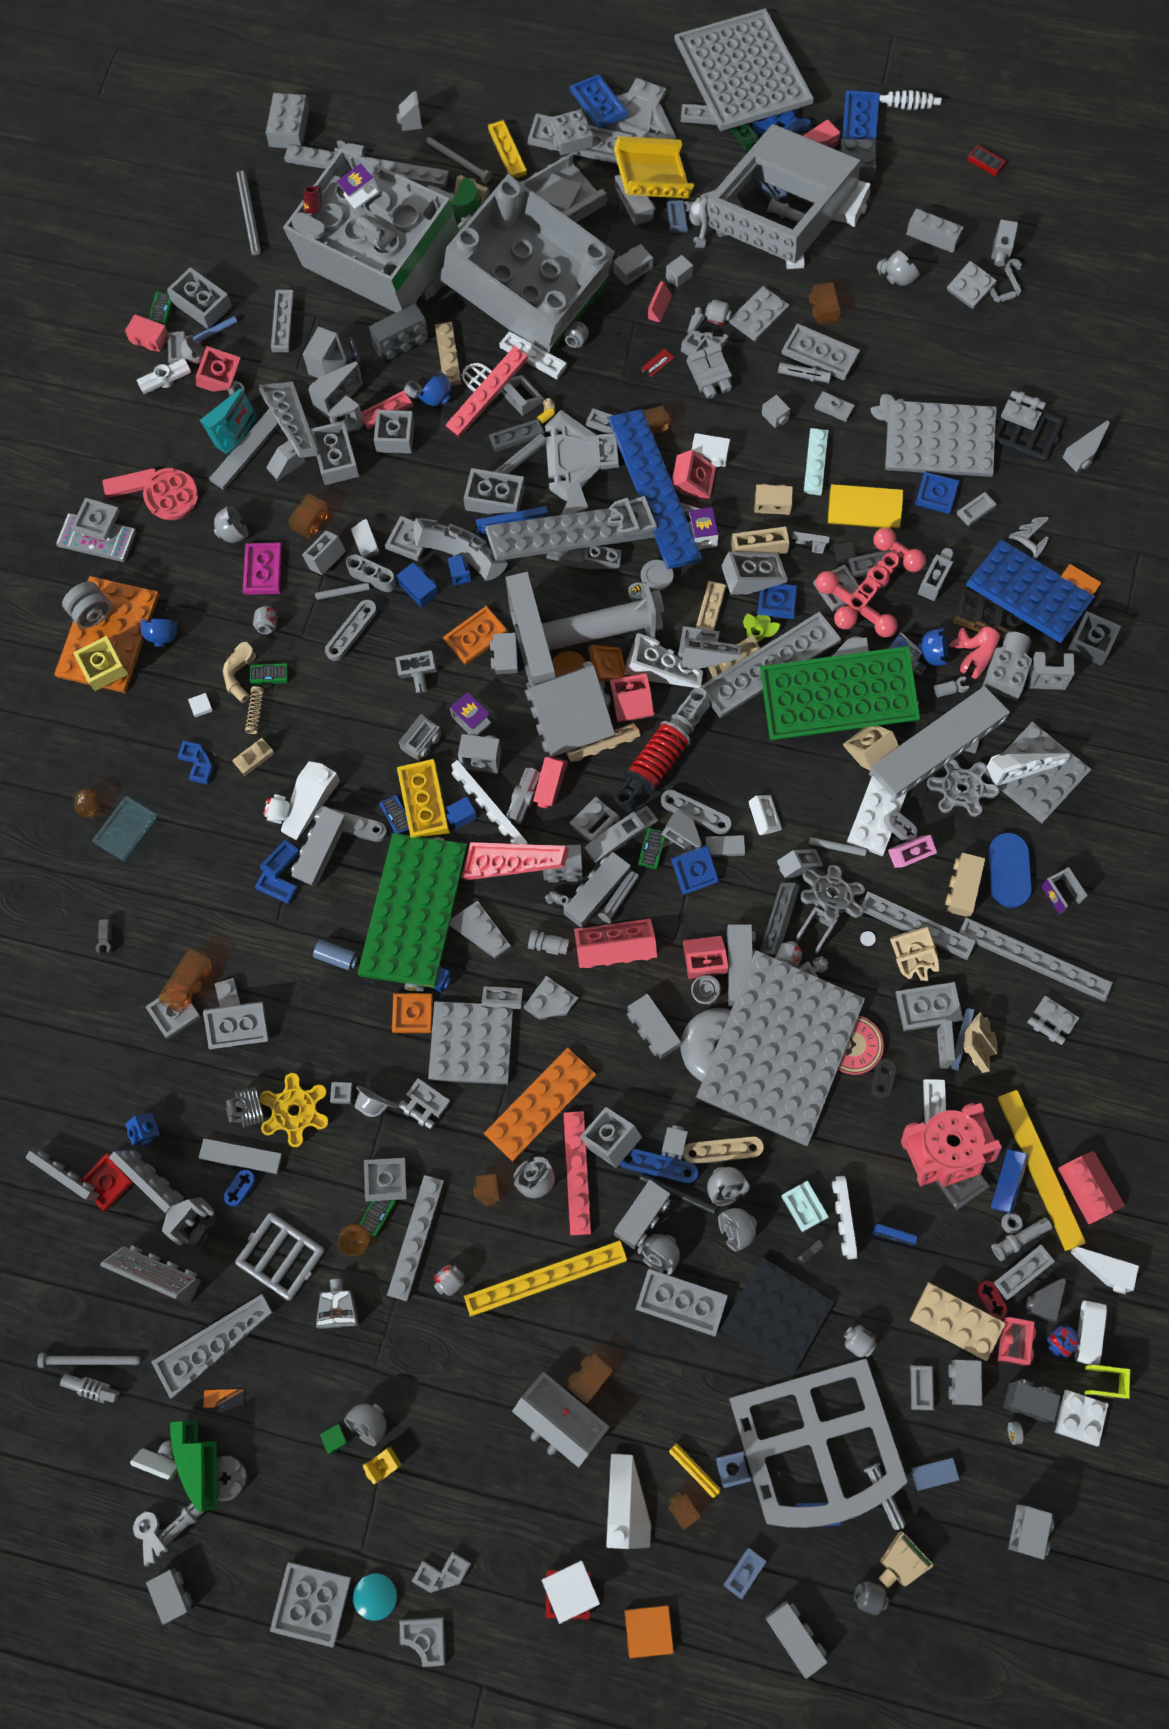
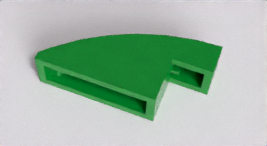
(195, 1464)

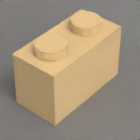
(773, 499)

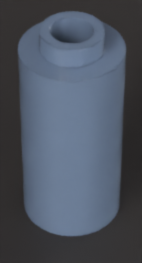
(335, 955)

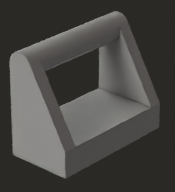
(521, 405)
(352, 412)

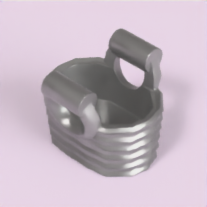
(250, 1103)

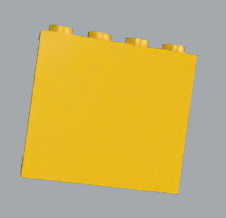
(652, 167)

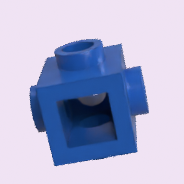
(142, 1129)

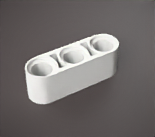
(1090, 1333)

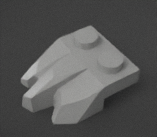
(632, 516)

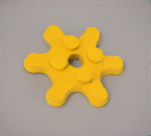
(284, 1101)

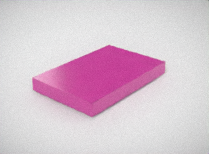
(262, 568)

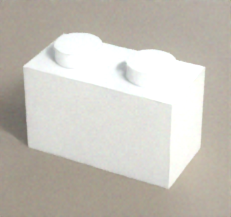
(712, 448)

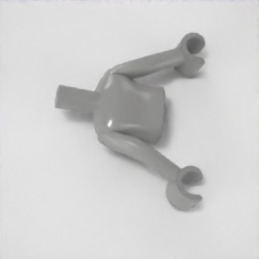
(698, 215)

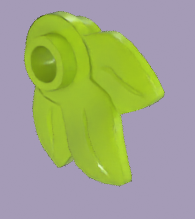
(761, 625)

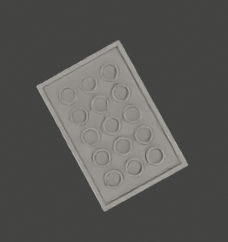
(940, 438)

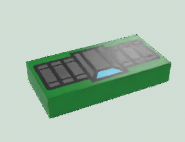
(160, 308)
(268, 674)
(651, 849)
(376, 1215)

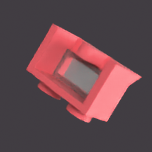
(1017, 1341)

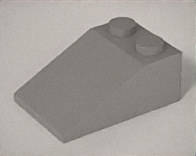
(334, 386)
(752, 571)

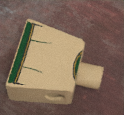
(903, 1562)

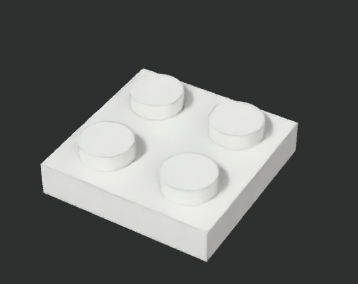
(1081, 1418)

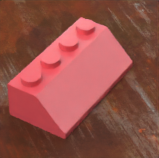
(615, 943)

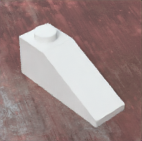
(1109, 1270)

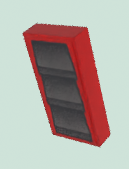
(986, 160)

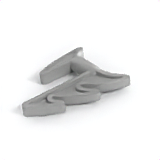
(1030, 530)

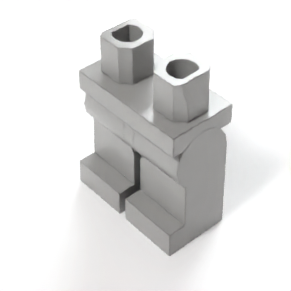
(710, 370)

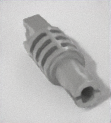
(90, 1388)

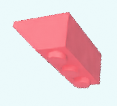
(1091, 1187)

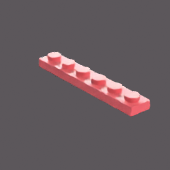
(487, 391)
(577, 1174)

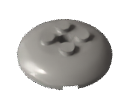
(700, 1040)

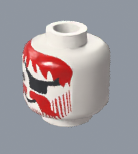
(276, 809)

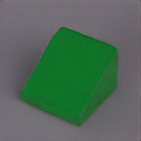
(333, 1439)

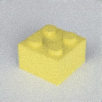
(100, 663)

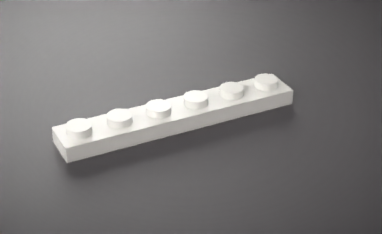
(483, 800)

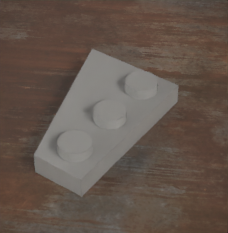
(480, 929)

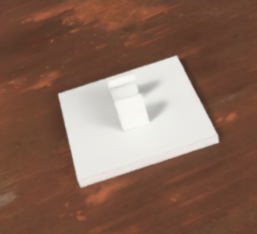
(570, 1592)

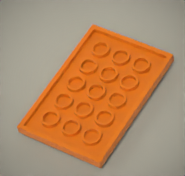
(121, 626)

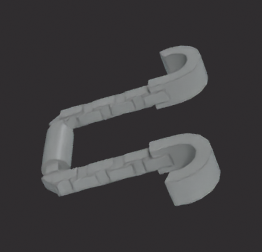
(1012, 262)

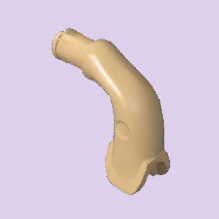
(242, 656)

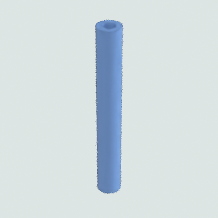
(227, 323)

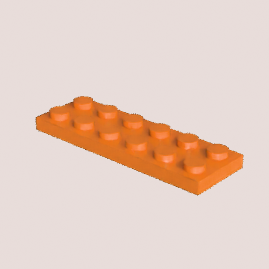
(540, 1104)

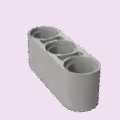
(365, 567)

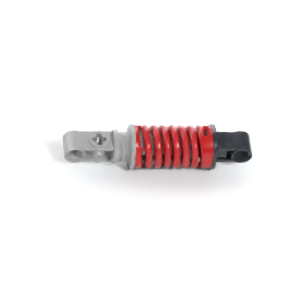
(661, 751)

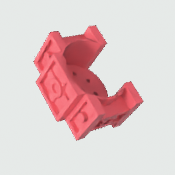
(968, 1126)

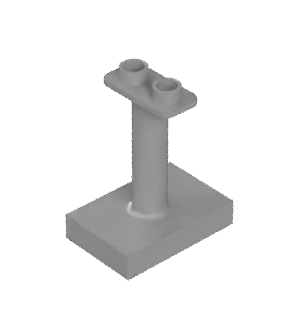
(539, 638)

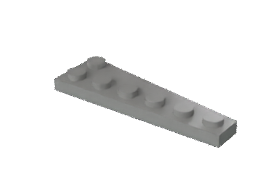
(288, 412)
(197, 1354)

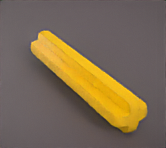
(694, 1470)

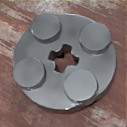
(238, 1481)

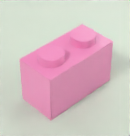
(912, 851)

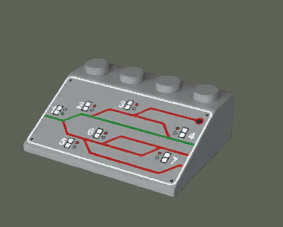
(153, 1273)

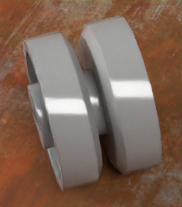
(86, 605)

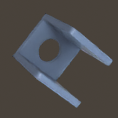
(742, 1475)

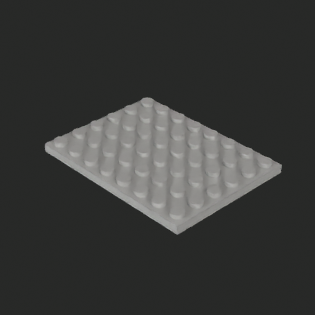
(743, 69)
(780, 1048)

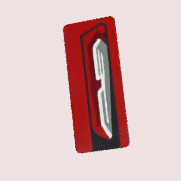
(657, 362)

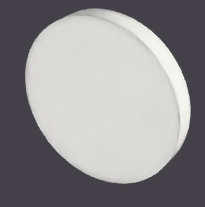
(867, 938)

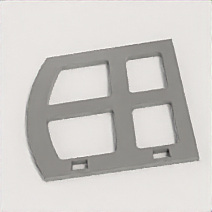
(815, 1435)

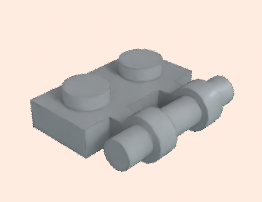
(1021, 414)
(1056, 1016)
(428, 1099)

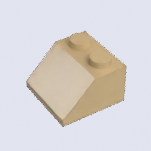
(871, 745)

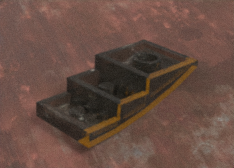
(977, 611)

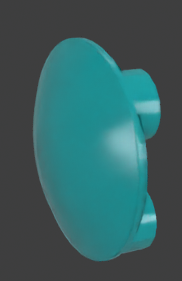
(375, 1597)

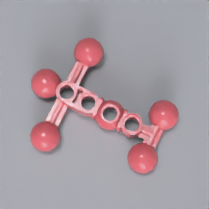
(846, 616)

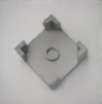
(1050, 677)

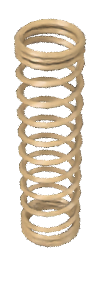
(258, 691)

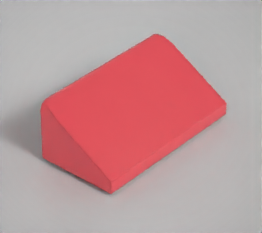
(659, 303)

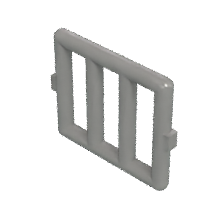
(286, 1229)

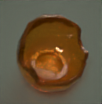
(353, 1240)

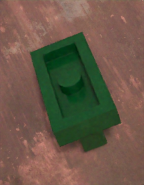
(744, 135)

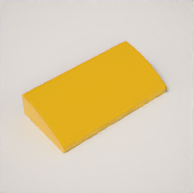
(865, 506)
(423, 799)

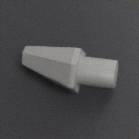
(696, 319)

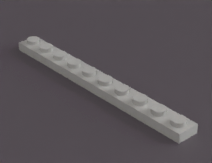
(322, 159)

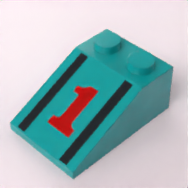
(229, 421)

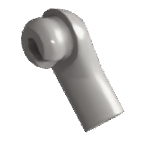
(556, 897)

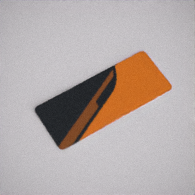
(224, 1398)

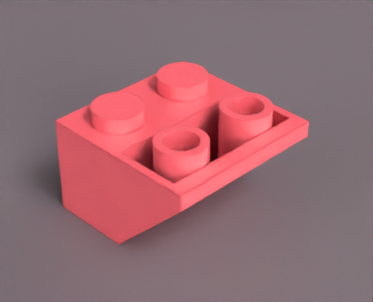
(631, 697)
(705, 957)

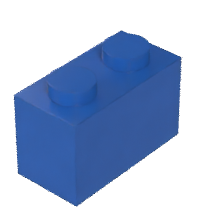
(417, 584)

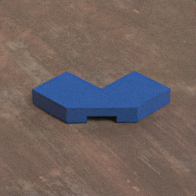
(202, 766)

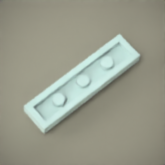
(815, 461)

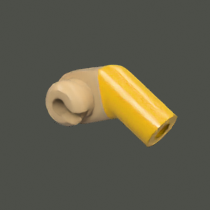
(549, 411)

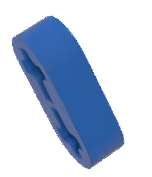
(243, 1191)

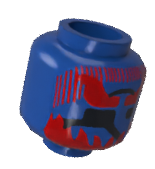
(1063, 1341)

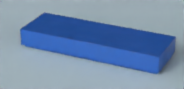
(1009, 1181)

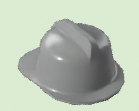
(370, 1103)

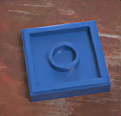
(937, 492)
(778, 601)
(694, 869)

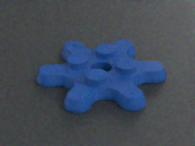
(787, 119)

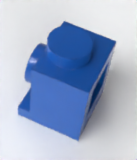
(459, 570)

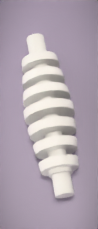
(916, 100)

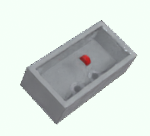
(560, 1420)

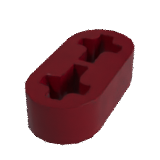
(996, 1298)

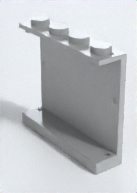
(588, 198)
(570, 710)

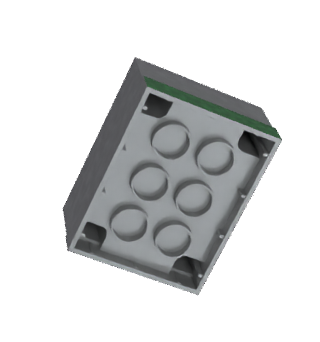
(408, 262)
(527, 264)

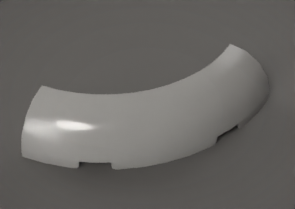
(458, 542)

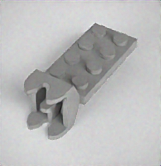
(179, 1212)

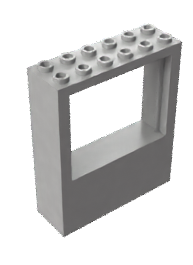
(796, 167)

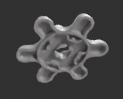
(960, 777)
(832, 883)

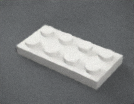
(869, 825)

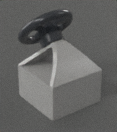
(326, 353)

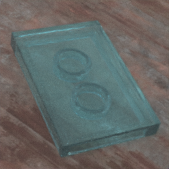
(124, 828)

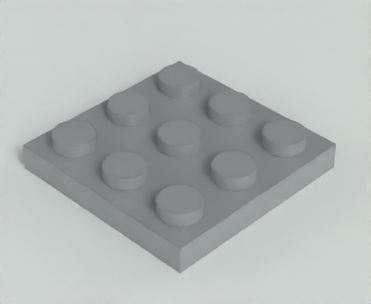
(310, 1604)

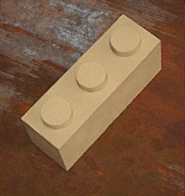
(761, 541)
(964, 884)

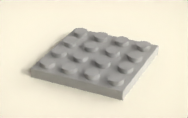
(1045, 790)
(470, 1043)

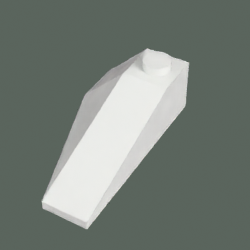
(659, 664)
(1017, 766)
(310, 792)
(627, 1512)

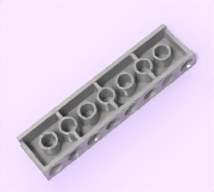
(939, 743)

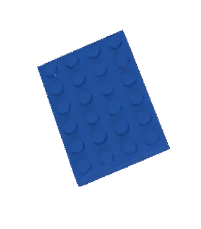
(1030, 591)

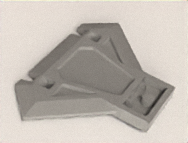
(644, 112)
(576, 454)

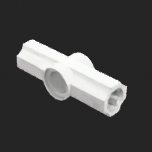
(163, 376)

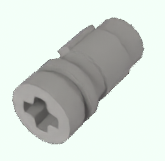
(550, 943)

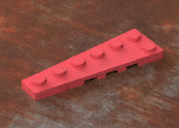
(498, 859)

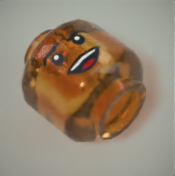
(86, 803)

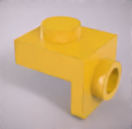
(382, 1465)

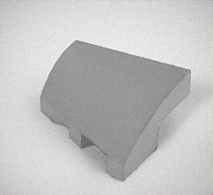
(697, 341)

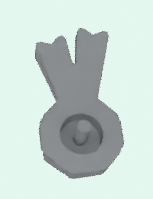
(146, 1528)

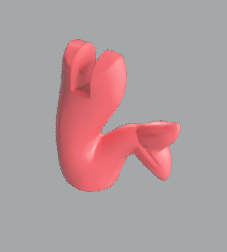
(986, 639)

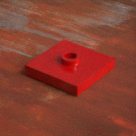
(108, 1182)

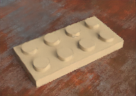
(957, 1321)

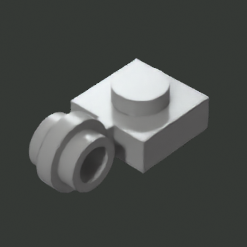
(819, 966)

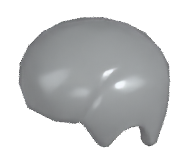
(192, 350)
(706, 989)

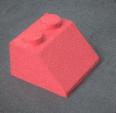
(216, 370)
(693, 475)

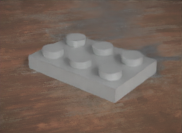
(759, 313)
(928, 1006)
(235, 1025)

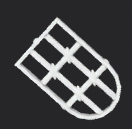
(475, 379)

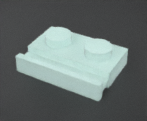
(804, 1206)

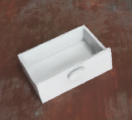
(855, 205)

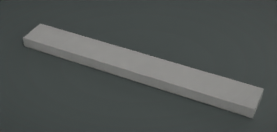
(1036, 959)

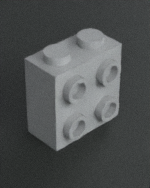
(570, 132)

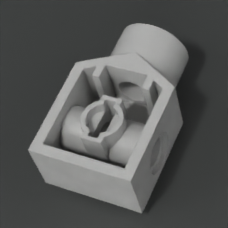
(1009, 666)

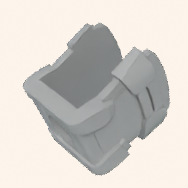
(383, 224)

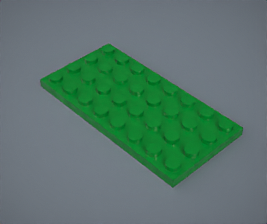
(839, 693)
(413, 910)

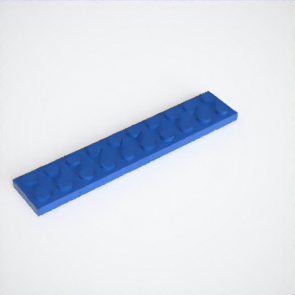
(653, 482)

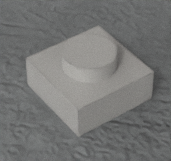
(341, 1093)

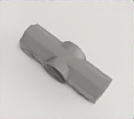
(523, 796)

